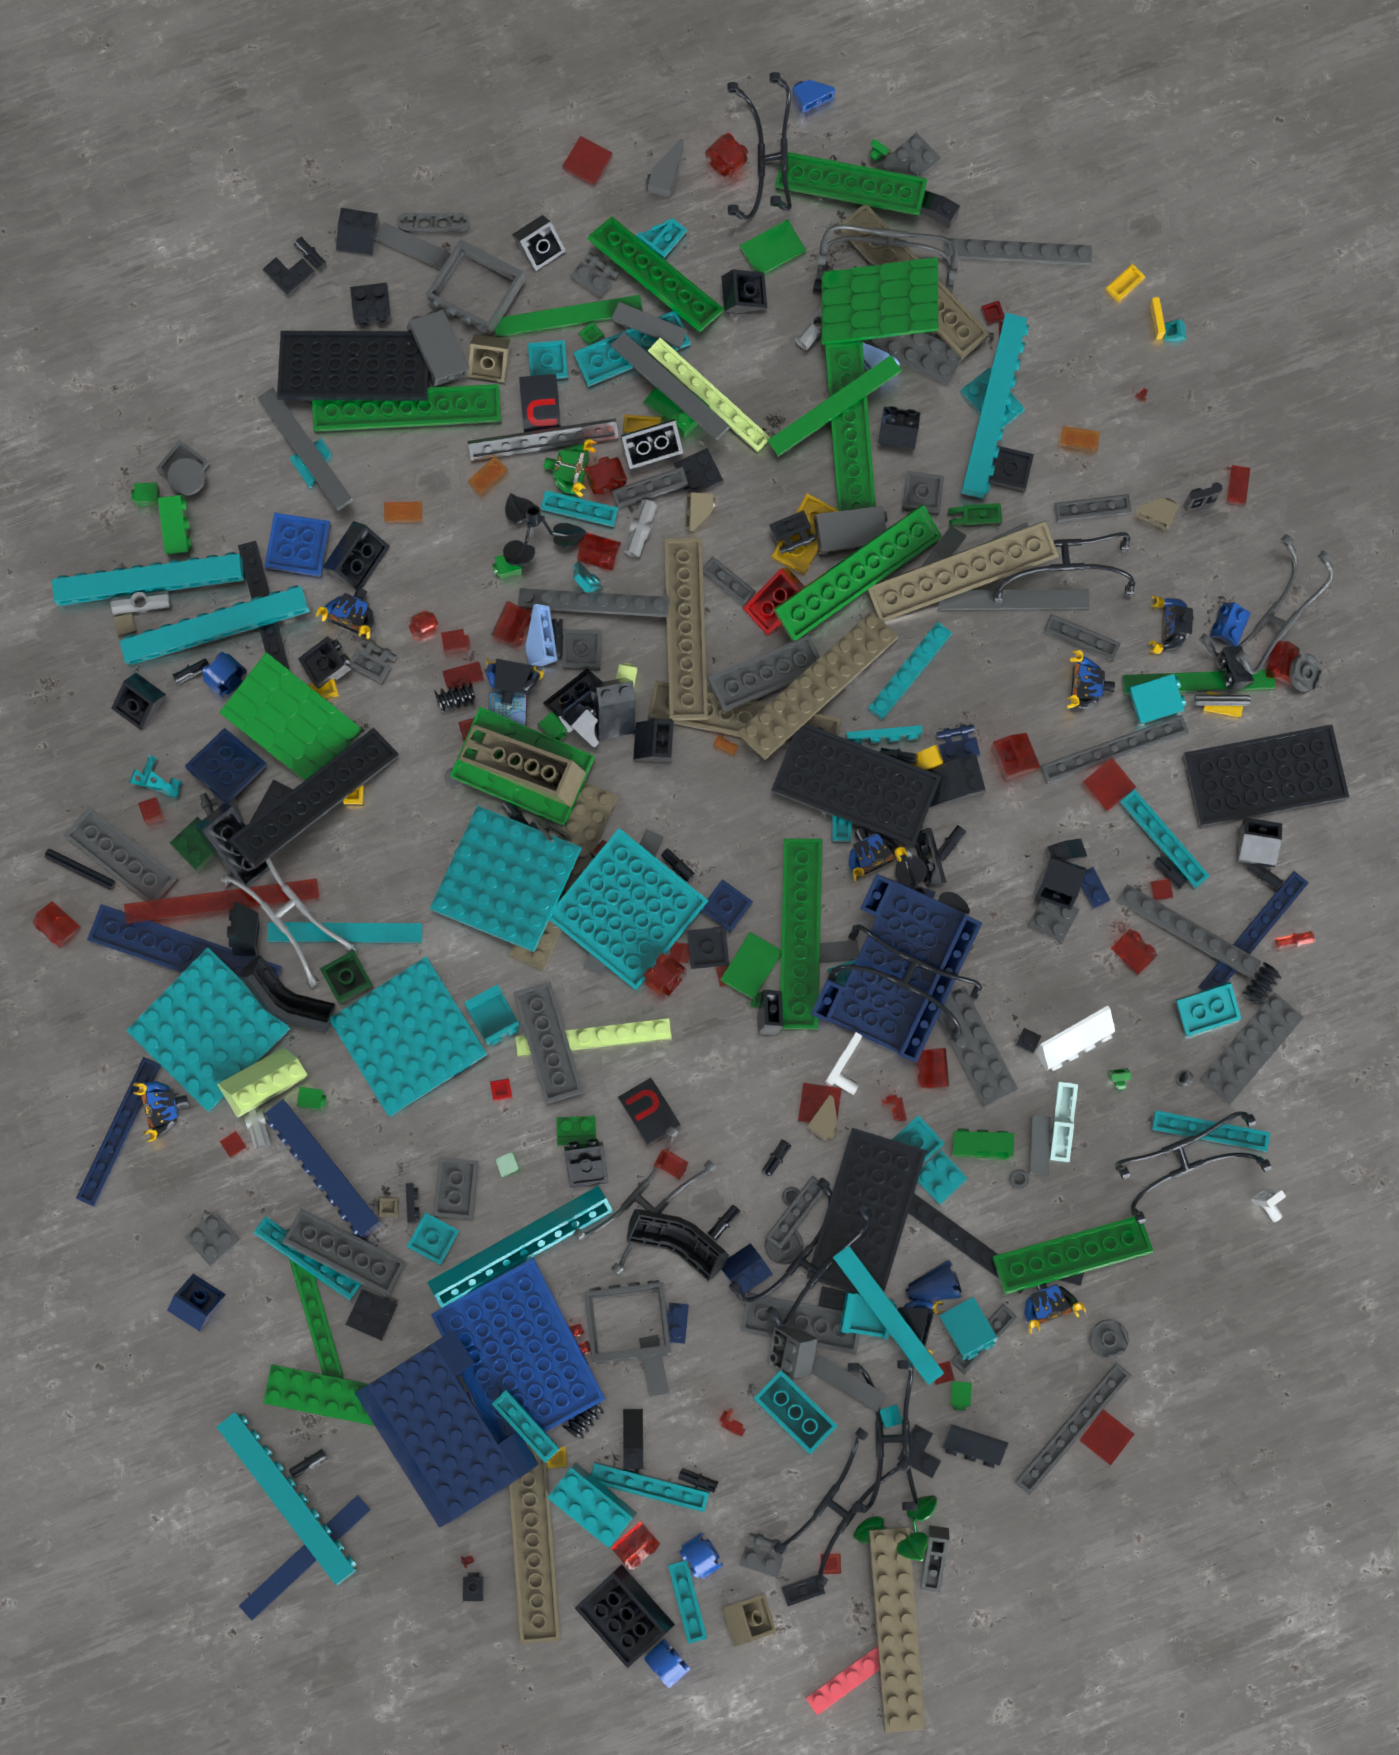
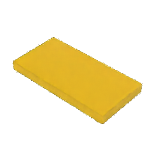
(803, 556)

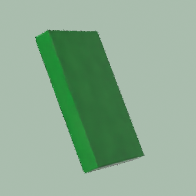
(773, 248)
(751, 965)

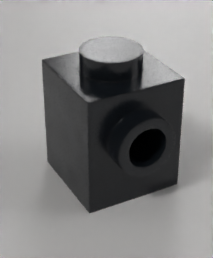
(473, 1587)

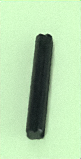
(79, 869)

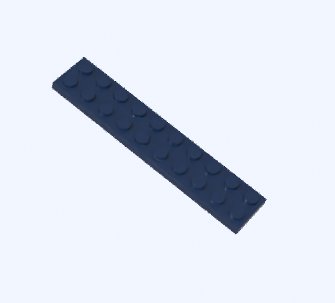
(160, 943)

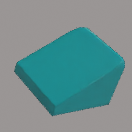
(1175, 331)
(890, 1416)

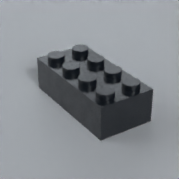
(216, 831)

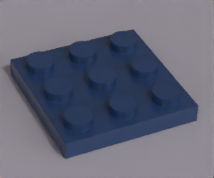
(225, 765)

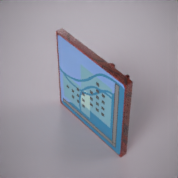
(515, 712)

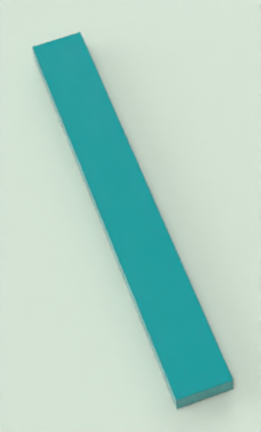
(349, 931)
(888, 1315)

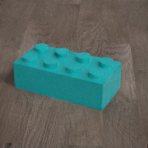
(795, 1412)
(592, 1505)

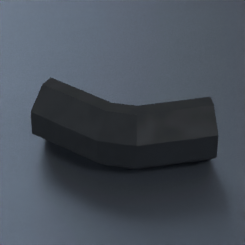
(282, 1002)
(678, 1237)

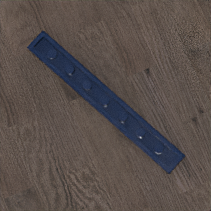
(1258, 927)
(117, 1134)
(301, 1561)

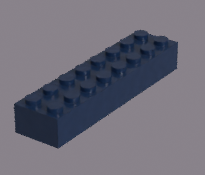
(320, 1165)

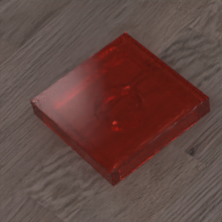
(587, 160)
(1109, 784)
(813, 1098)
(1106, 1437)

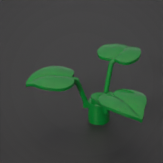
(915, 1544)

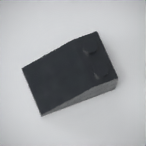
(614, 708)
(958, 781)

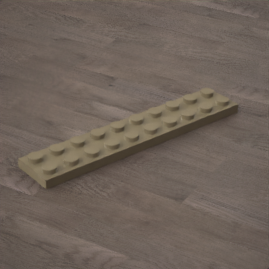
(955, 322)
(963, 571)
(686, 629)
(817, 685)
(730, 721)
(585, 828)
(534, 1556)
(896, 1632)

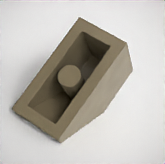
(698, 508)
(1158, 512)
(825, 1120)

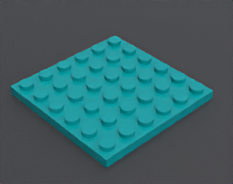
(505, 878)
(627, 908)
(207, 1028)
(408, 1036)

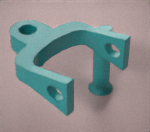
(170, 789)

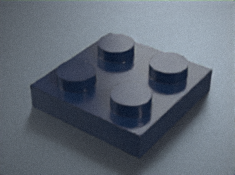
(726, 905)

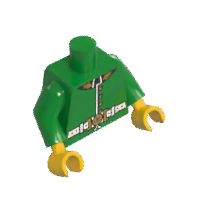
(569, 467)

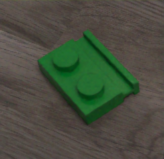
(575, 1129)

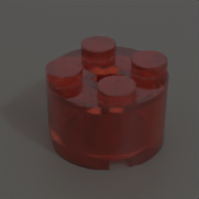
(727, 155)
(605, 475)
(664, 975)

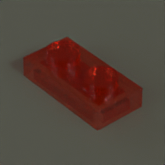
(1238, 485)
(463, 674)

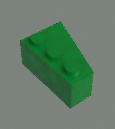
(174, 524)
(982, 1144)

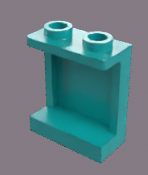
(1157, 698)
(492, 1015)
(860, 1318)
(968, 1328)

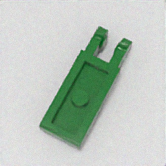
(977, 514)

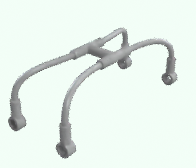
(312, 981)

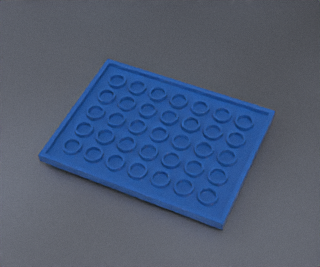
(520, 1347)

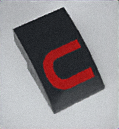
(539, 402)
(648, 1111)

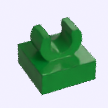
(878, 150)
(1119, 1076)

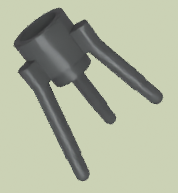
(542, 825)

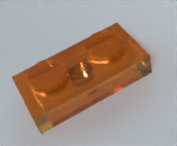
(1079, 438)
(487, 476)
(403, 511)

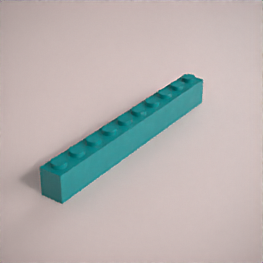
(994, 406)
(148, 579)
(215, 625)
(519, 1246)
(286, 1498)

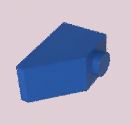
(811, 94)

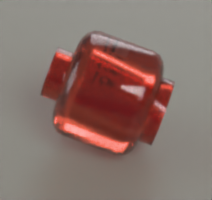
(423, 624)

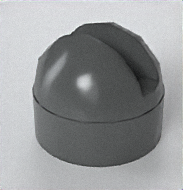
(1185, 1073)

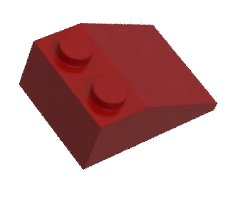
(773, 593)

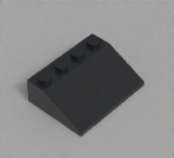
(624, 1616)

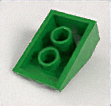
(667, 410)

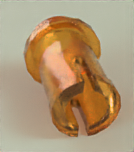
(725, 745)

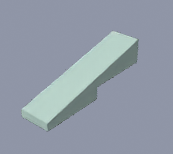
(1063, 1121)

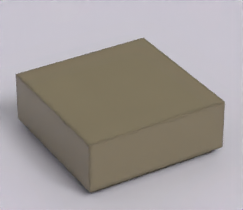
(125, 625)
(388, 1207)

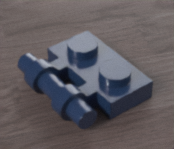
(960, 748)

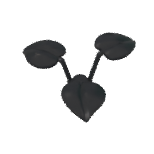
(517, 510)
(914, 870)

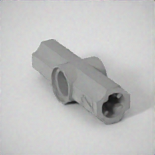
(810, 332)
(640, 528)
(127, 604)
(256, 1125)

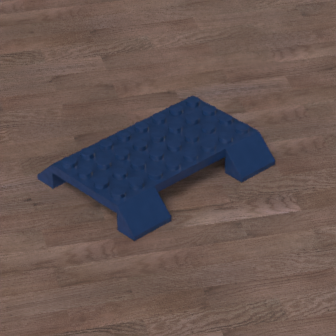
(880, 1008)
(441, 1433)

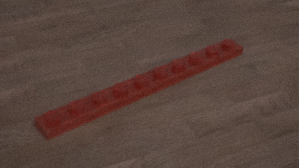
(216, 901)

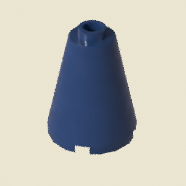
(936, 1284)

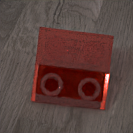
(1015, 755)

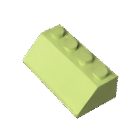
(262, 1081)

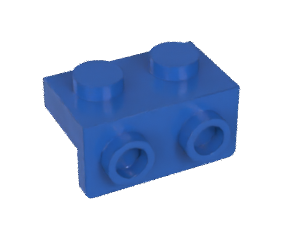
(1230, 623)

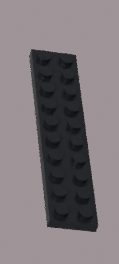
(313, 798)

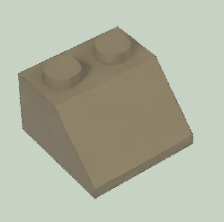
(489, 358)
(749, 1620)

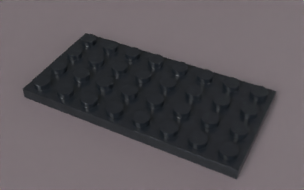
(351, 366)
(1266, 775)
(856, 784)
(882, 1178)

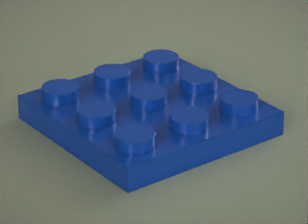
(297, 544)

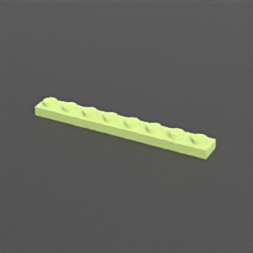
(711, 395)
(608, 1035)

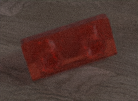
(598, 551)
(511, 623)
(1280, 661)
(55, 924)
(1134, 951)
(933, 1069)
(635, 1546)

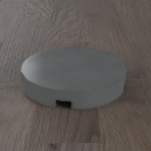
(186, 476)
(1305, 672)
(788, 1252)
(1109, 1339)

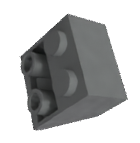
(792, 1351)

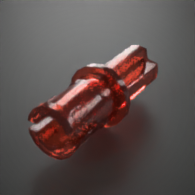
(1295, 940)

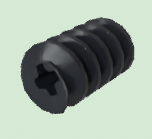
(455, 697)
(1261, 984)
(582, 1420)

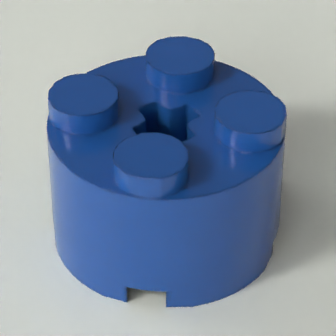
(224, 674)
(701, 1556)
(666, 1663)

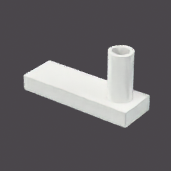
(835, 1077)
(1267, 1199)

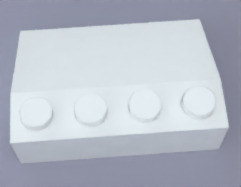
(1076, 1039)

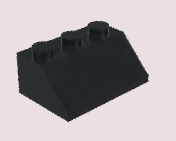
(651, 444)
(356, 555)
(570, 695)
(974, 1446)

